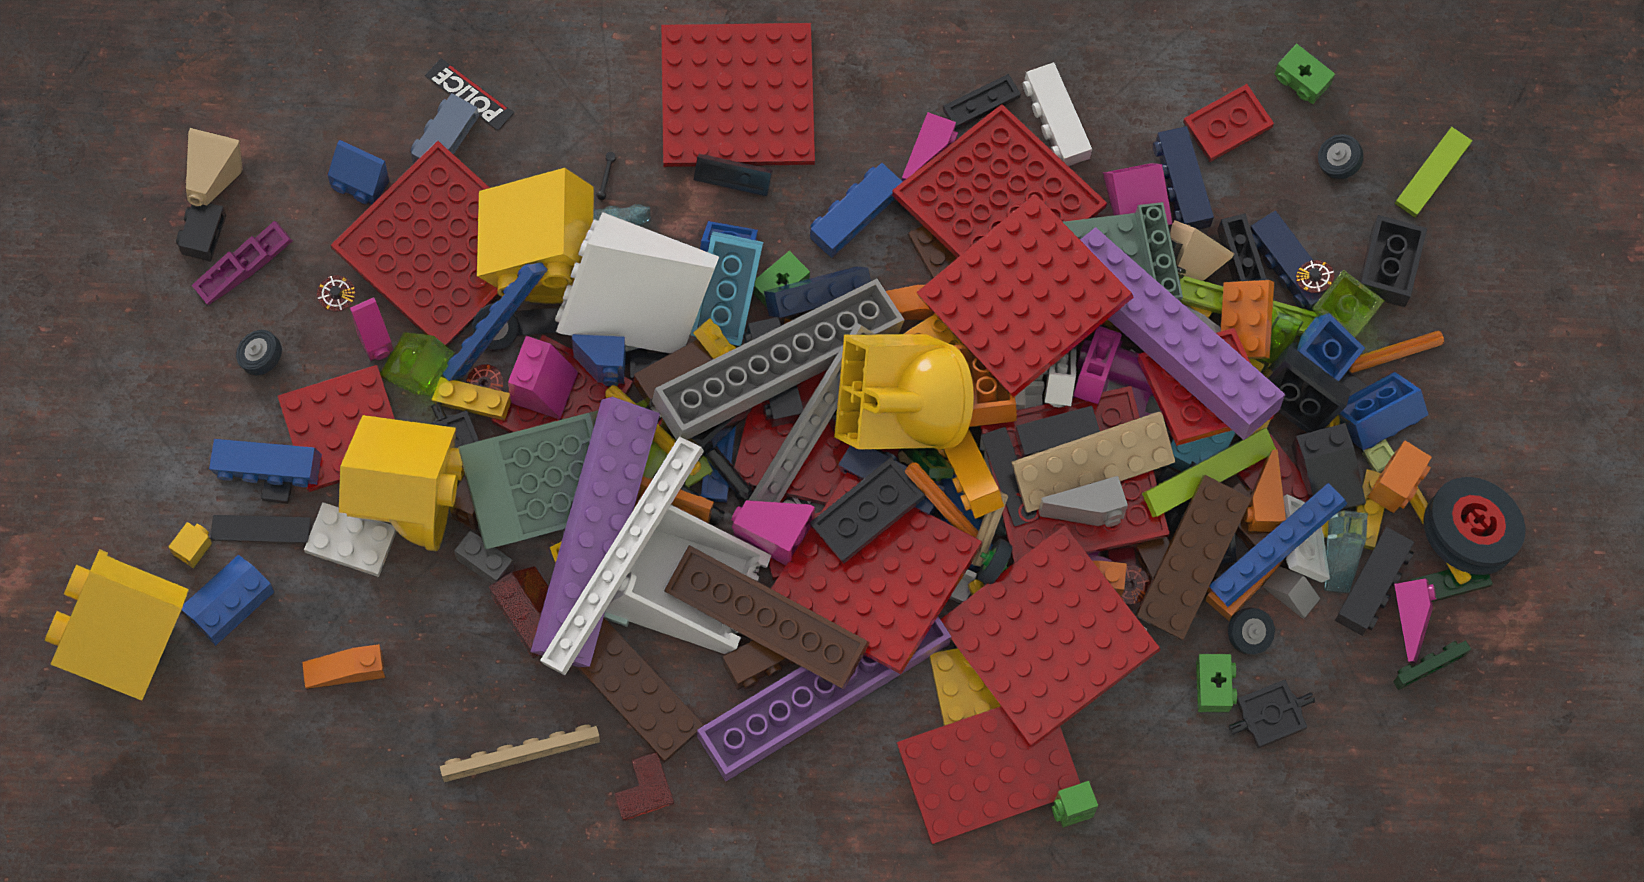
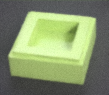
(1378, 455)

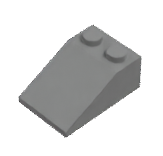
(1089, 504)

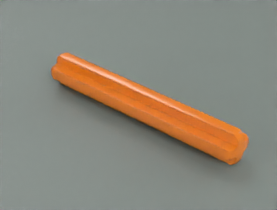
(1397, 351)
(939, 499)

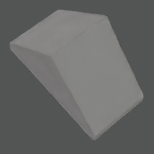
(1292, 590)

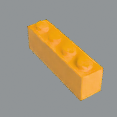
(973, 477)

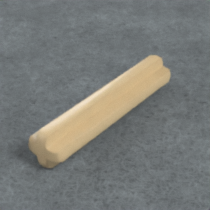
(988, 530)

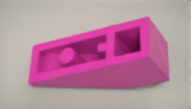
(933, 138)
(371, 330)
(1097, 365)
(1415, 610)

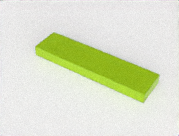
(1433, 172)

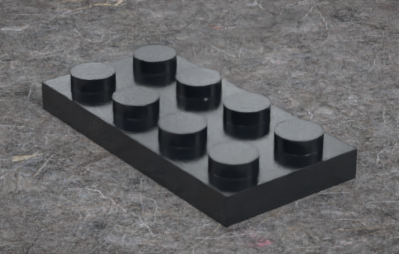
(867, 510)

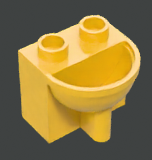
(532, 224)
(903, 392)
(402, 477)
(116, 624)

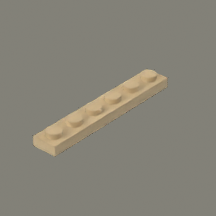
(510, 755)

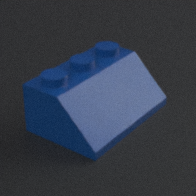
(1382, 410)
(227, 599)

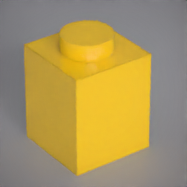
(190, 544)

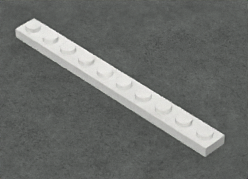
(621, 556)

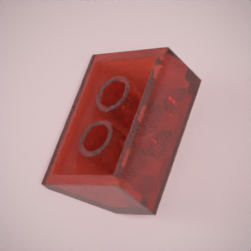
(521, 601)

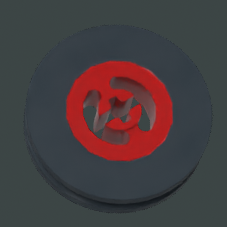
(1486, 509)

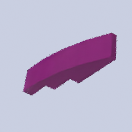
(242, 263)

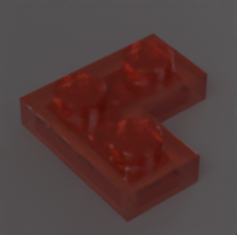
(652, 789)

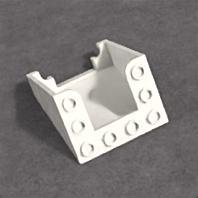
(635, 286)
(642, 592)

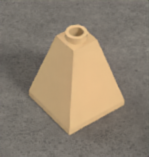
(211, 165)
(1199, 253)

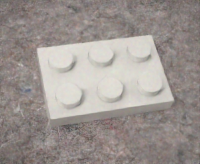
(350, 540)
(1310, 556)

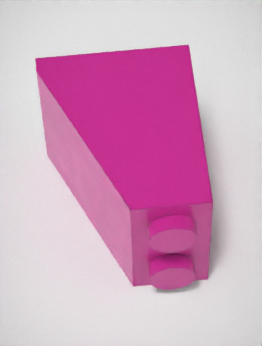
(1137, 187)
(541, 378)
(773, 526)

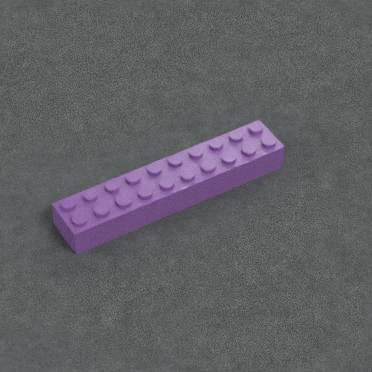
(1187, 346)
(598, 512)
(795, 707)

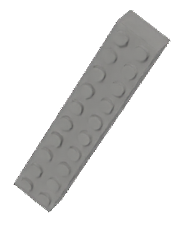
(771, 362)

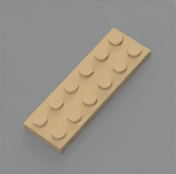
(1103, 455)

